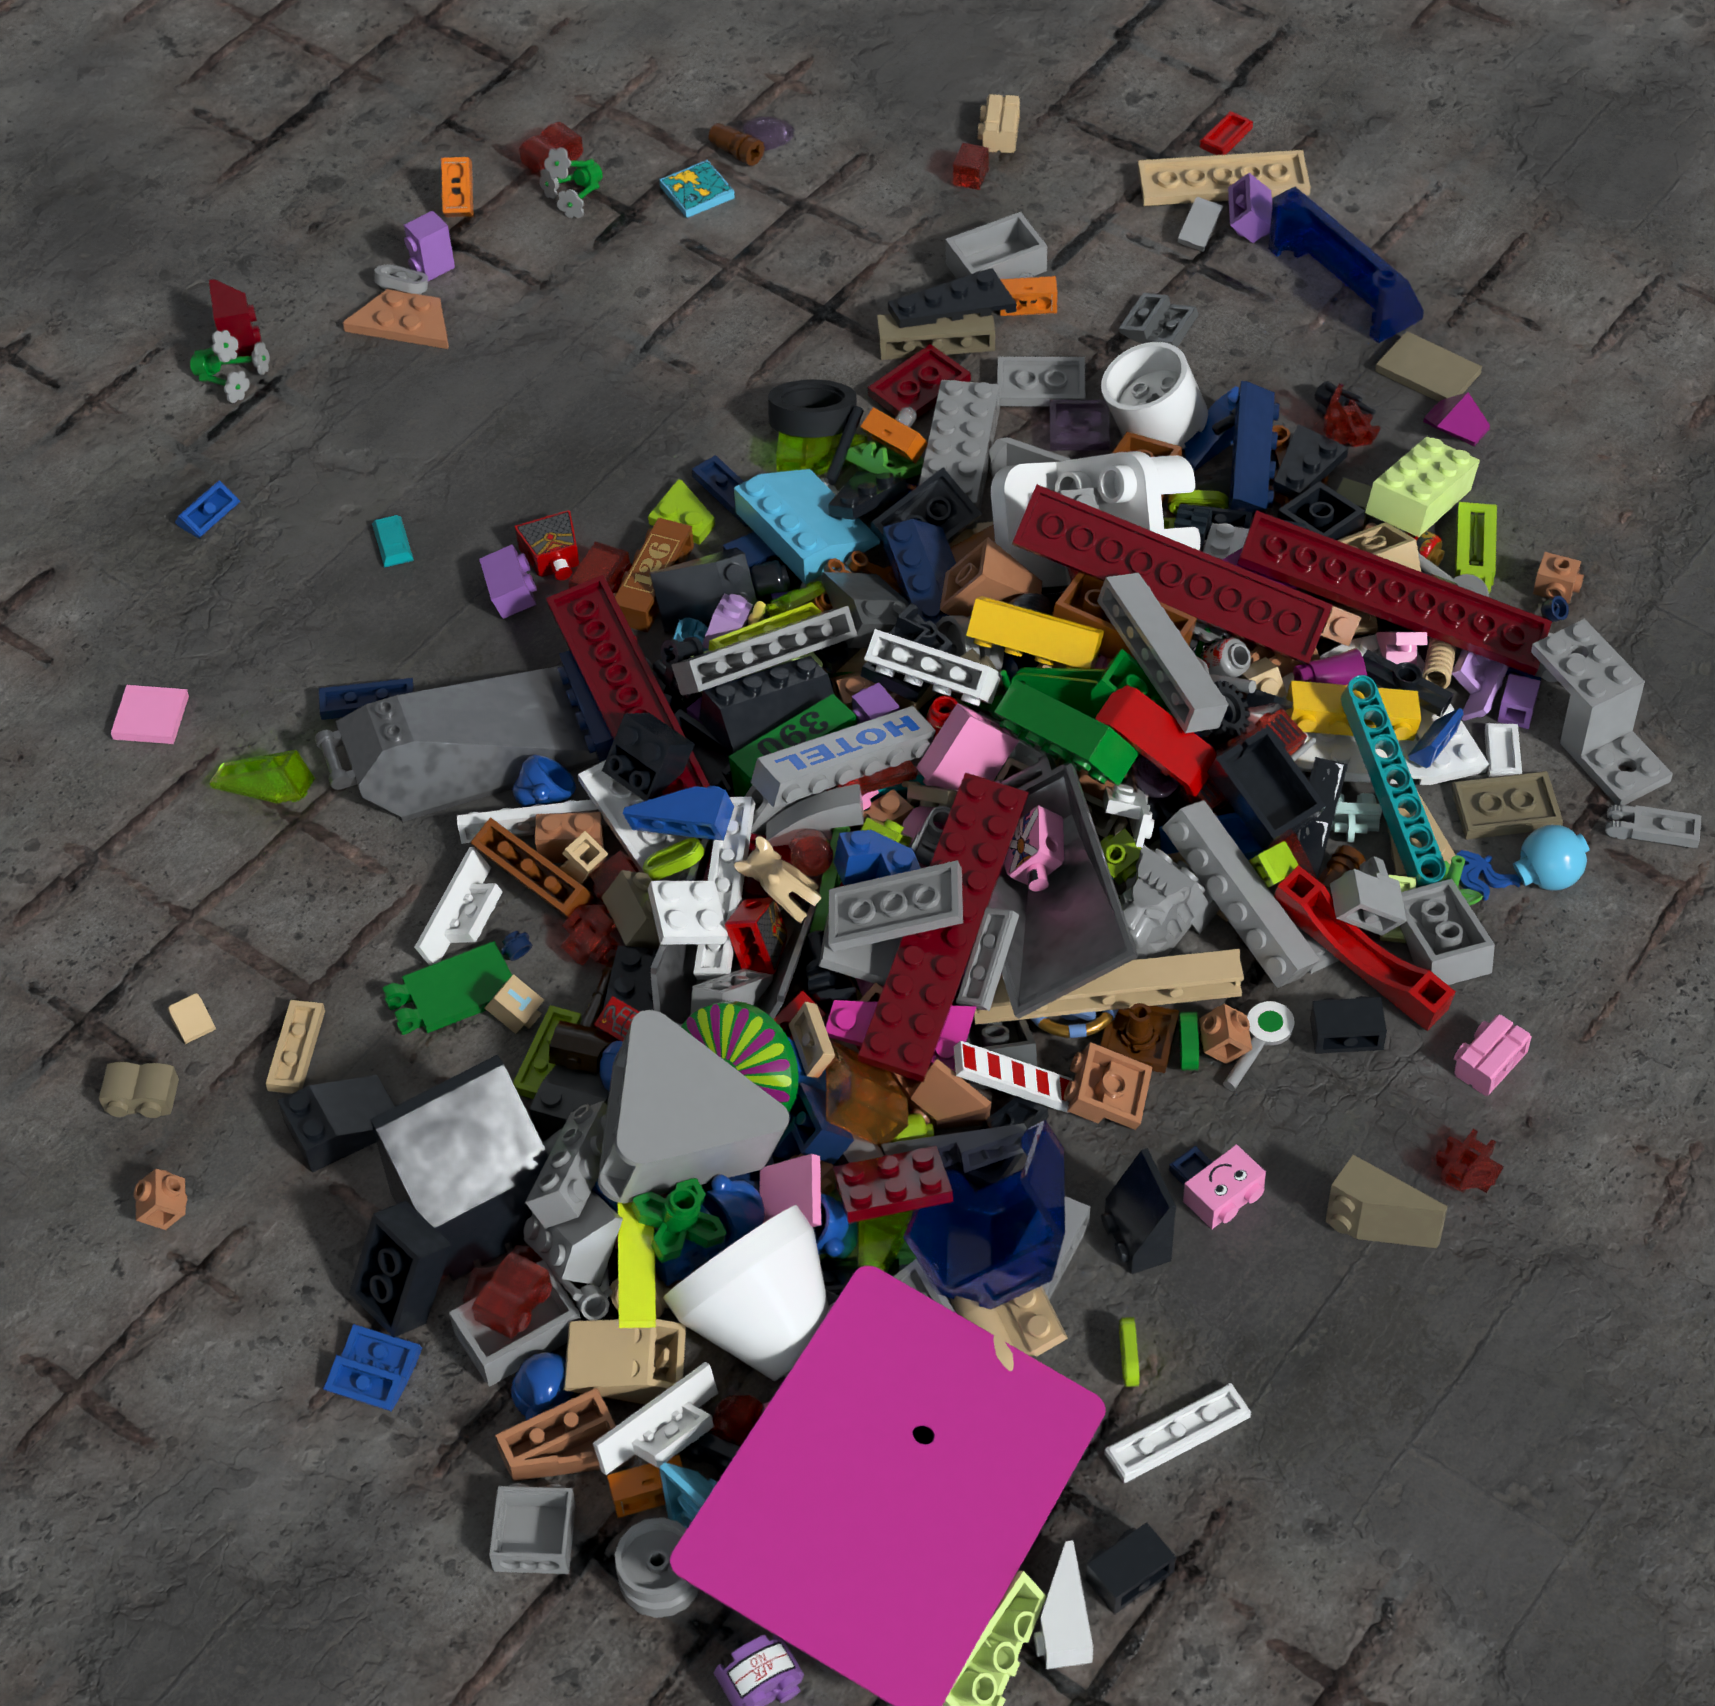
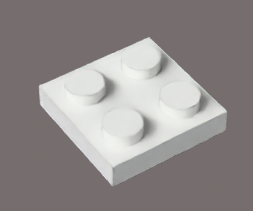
(687, 912)

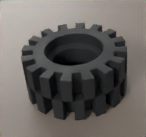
(1234, 718)

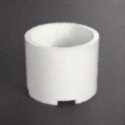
(1154, 394)

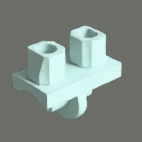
(1357, 816)

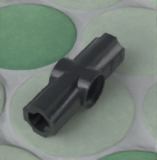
(1407, 677)

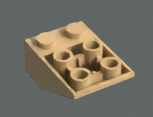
(624, 1361)

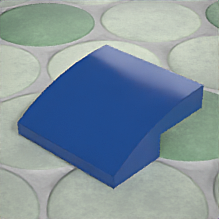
(373, 1368)

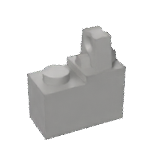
(1369, 898)

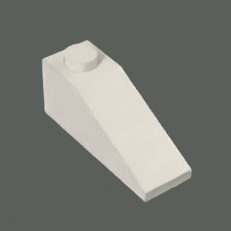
(1064, 1620)

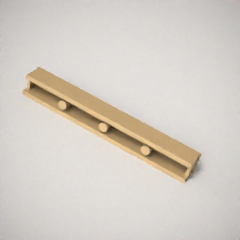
(1138, 981)

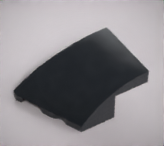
(913, 628)

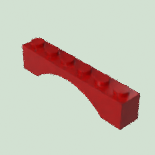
(1408, 987)

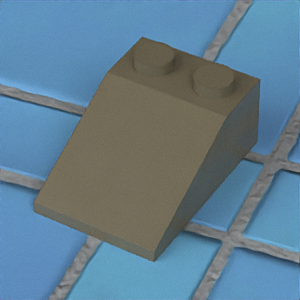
(1383, 1208)

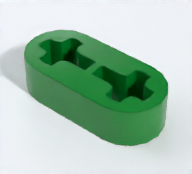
(1189, 1041)

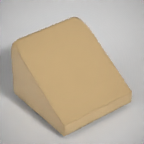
(191, 1018)

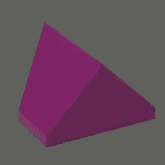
(1459, 418)

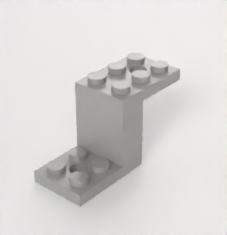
(1601, 712)

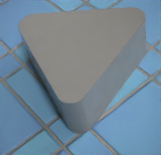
(680, 1114)

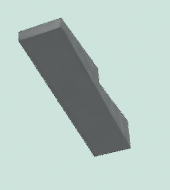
(968, 1148)

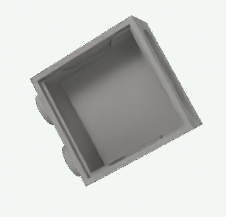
(533, 1529)

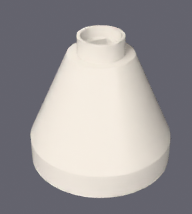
(759, 1295)

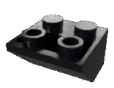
(646, 755)

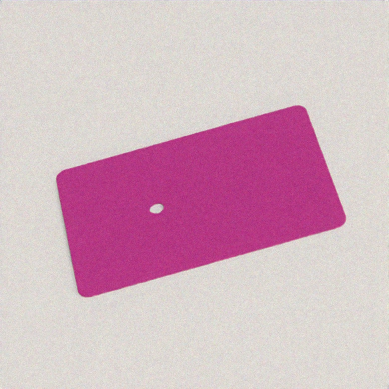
(858, 1533)

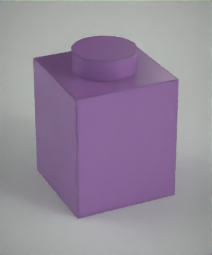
(1519, 701)

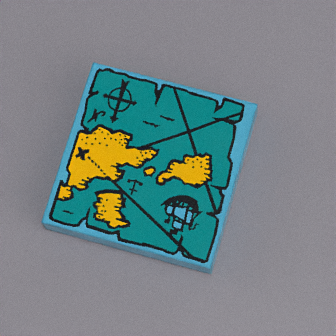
(697, 188)

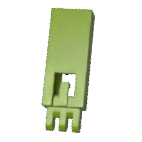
(1476, 541)

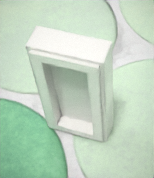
(1502, 749)

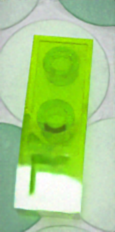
(810, 453)

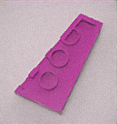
(851, 1020)

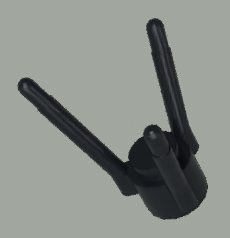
(1325, 393)

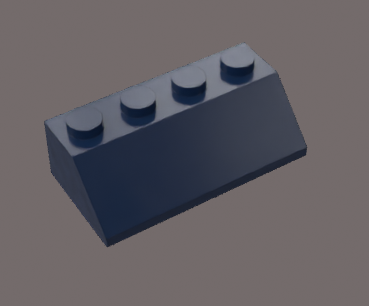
(1252, 449)
(919, 563)

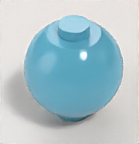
(1552, 858)

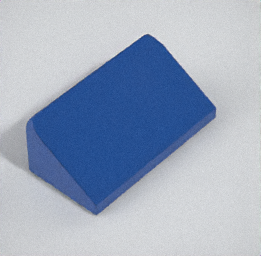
(207, 510)
(1436, 738)

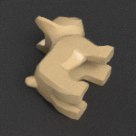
(779, 878)

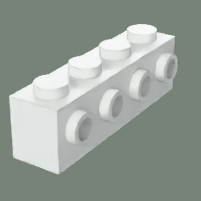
(933, 666)

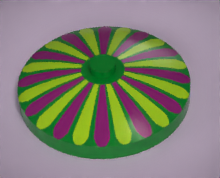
(750, 1044)

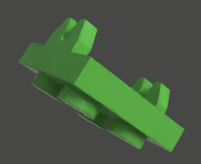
(875, 457)

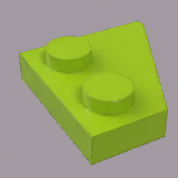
(685, 508)

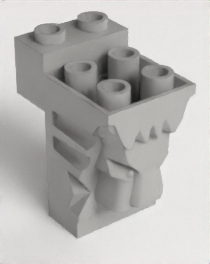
(1164, 904)

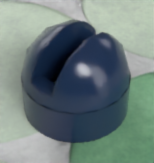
(1555, 613)

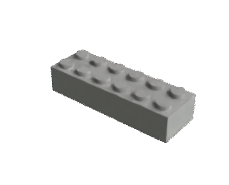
(962, 435)

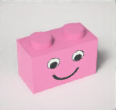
(1224, 1187)

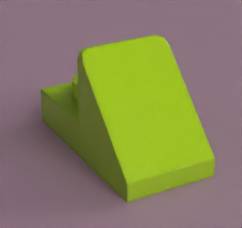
(1274, 864)

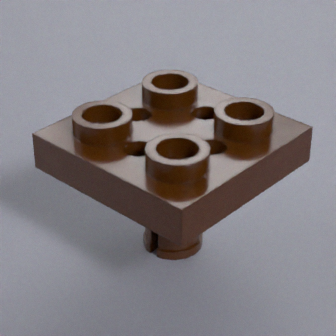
(1143, 1028)

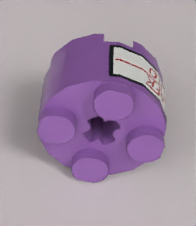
(760, 1673)

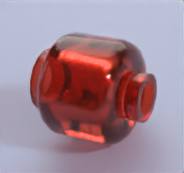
(811, 852)

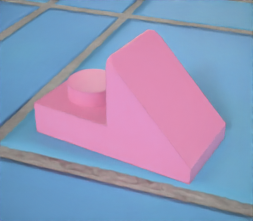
(1401, 646)

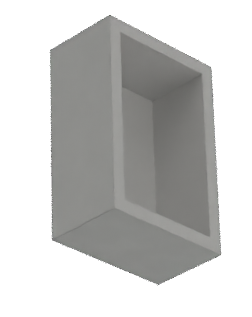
(1004, 245)
(501, 1356)

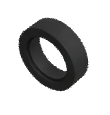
(810, 407)

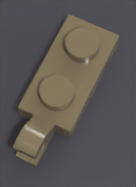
(929, 795)

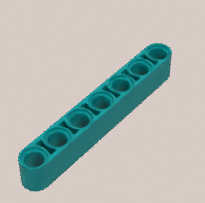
(1395, 768)

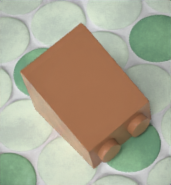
(985, 573)

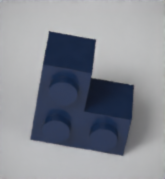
(809, 1130)

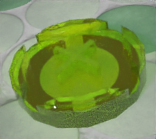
(795, 598)

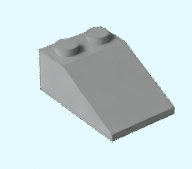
(1446, 933)

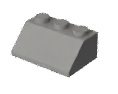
(578, 1247)

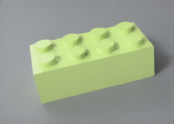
(1422, 486)

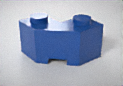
(870, 856)

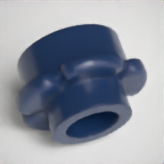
(516, 945)

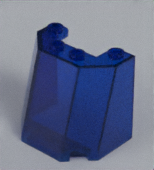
(1000, 1237)

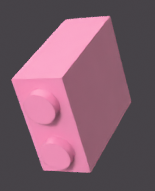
(968, 745)

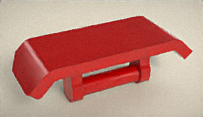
(1159, 737)

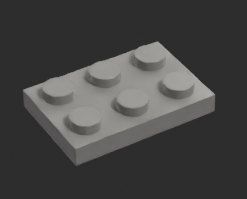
(1040, 379)

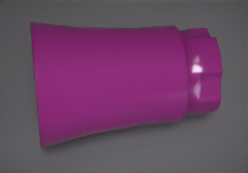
(1333, 669)

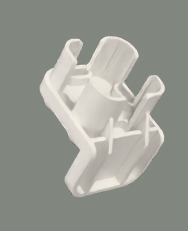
(1126, 486)

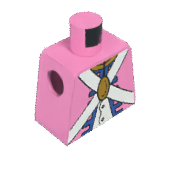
(1036, 848)

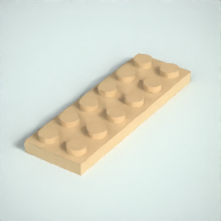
(1210, 176)

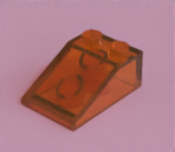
(863, 1098)

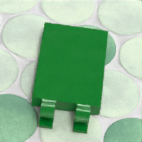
(448, 989)

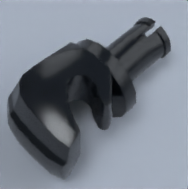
(823, 983)

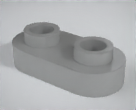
(401, 279)

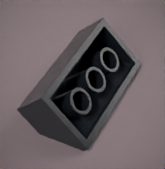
(762, 701)

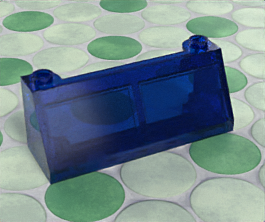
(1306, 228)

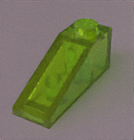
(267, 777)
(882, 1239)

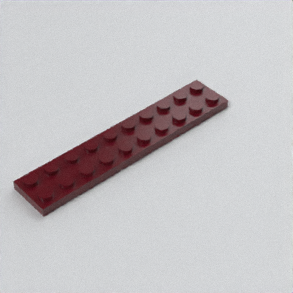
(1176, 574)
(1393, 592)
(615, 664)
(933, 962)

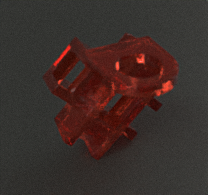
(1348, 423)
(585, 939)
(1474, 1169)

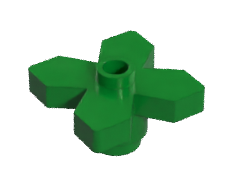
(678, 1218)

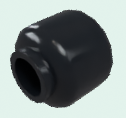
(770, 578)

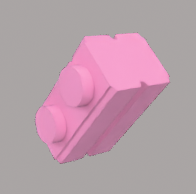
(1491, 1054)

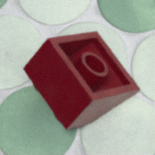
(234, 315)

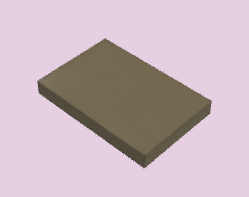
(1427, 368)
(1506, 804)

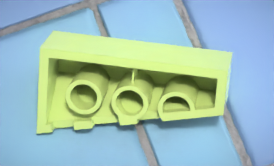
(998, 1648)

